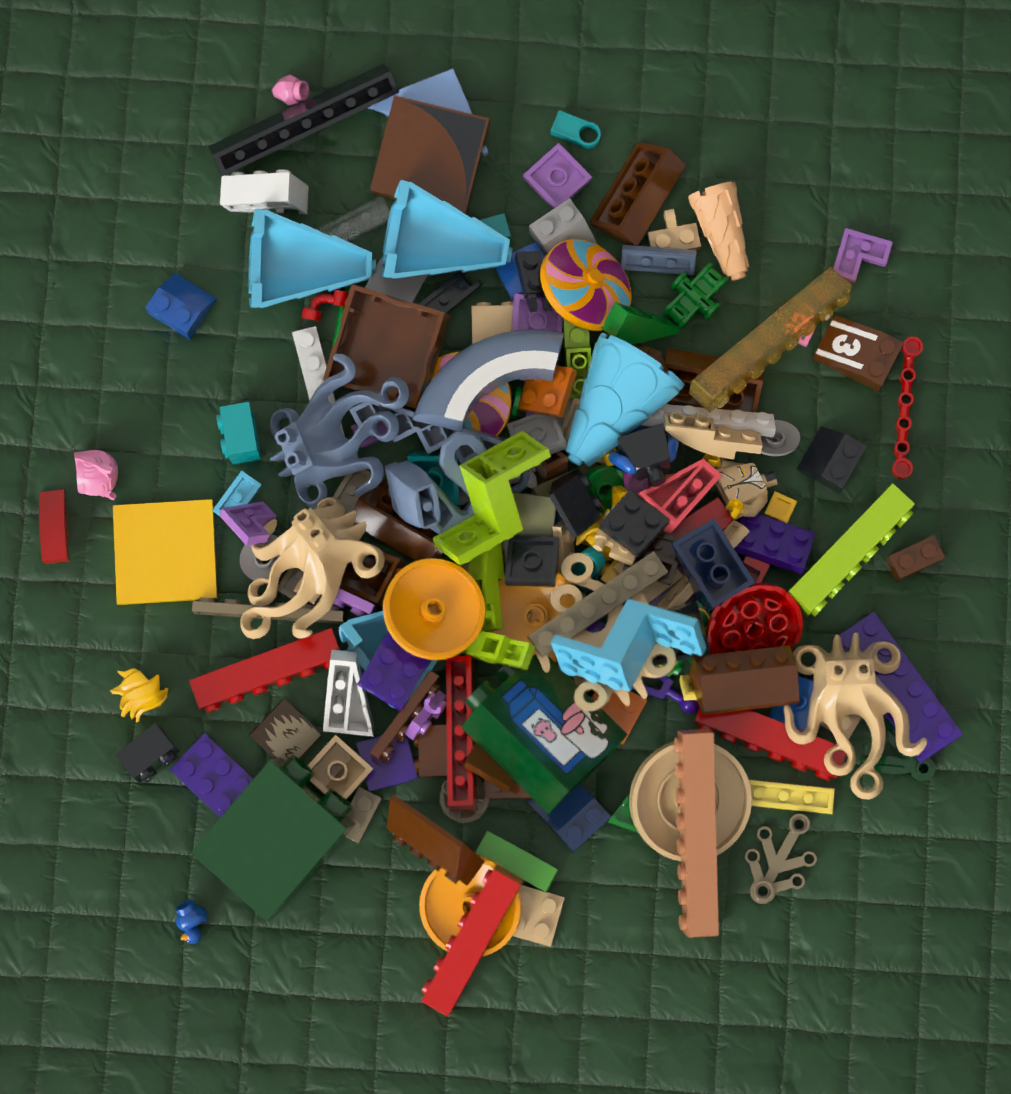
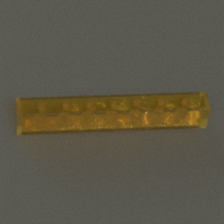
(770, 340)

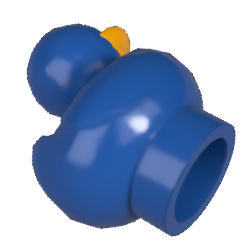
(188, 917)

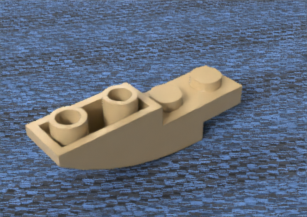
(703, 436)

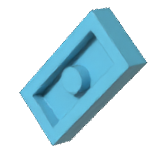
(239, 493)

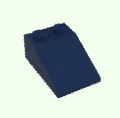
(711, 565)
(574, 817)

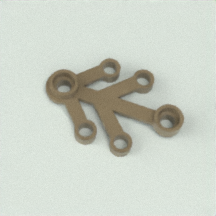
(777, 862)

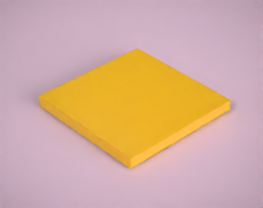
(164, 552)

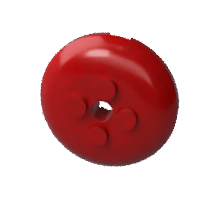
(769, 607)

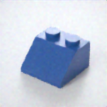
(180, 305)

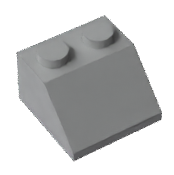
(560, 225)

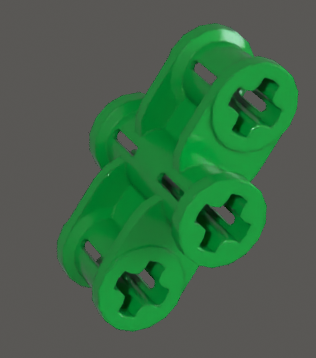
(695, 296)

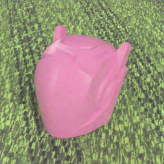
(96, 473)

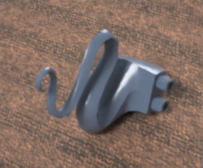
(422, 501)

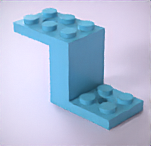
(629, 645)

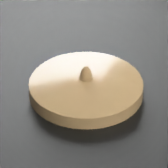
(655, 804)

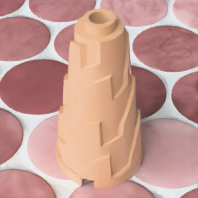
(721, 223)

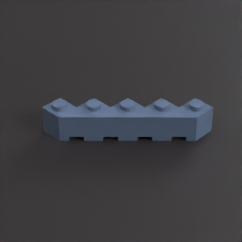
(430, 435)

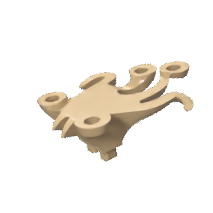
(320, 546)
(598, 638)
(847, 686)

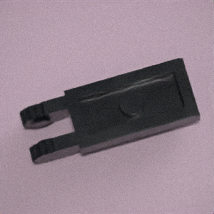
(528, 269)

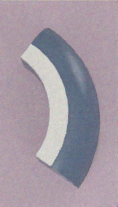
(485, 368)

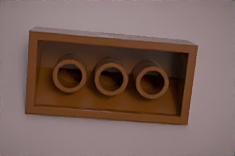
(638, 193)
(689, 365)
(388, 527)
(745, 680)
(432, 842)

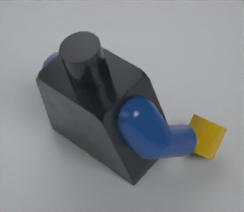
(645, 454)

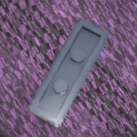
(658, 259)

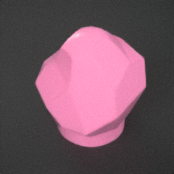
(291, 90)

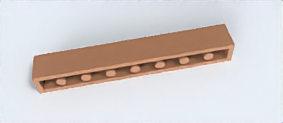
(697, 833)

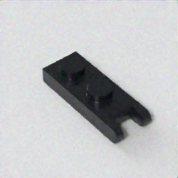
(451, 293)

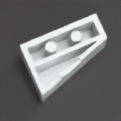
(346, 702)

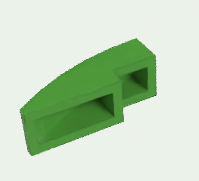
(517, 861)

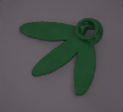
(897, 765)

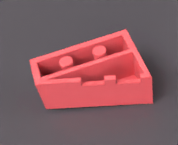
(681, 492)

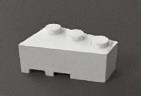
(264, 191)

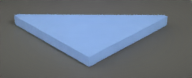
(438, 90)

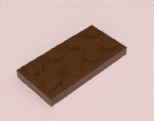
(384, 748)

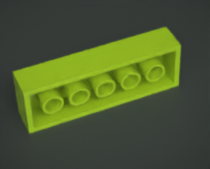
(854, 546)

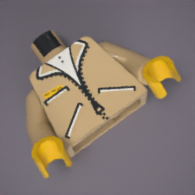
(741, 486)

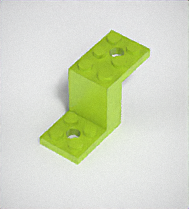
(491, 497)

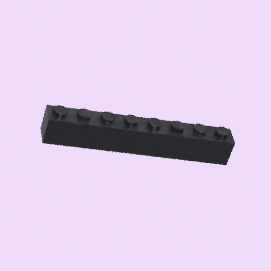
(303, 119)

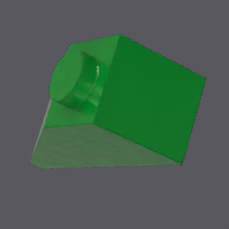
(637, 325)

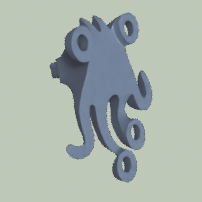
(314, 443)

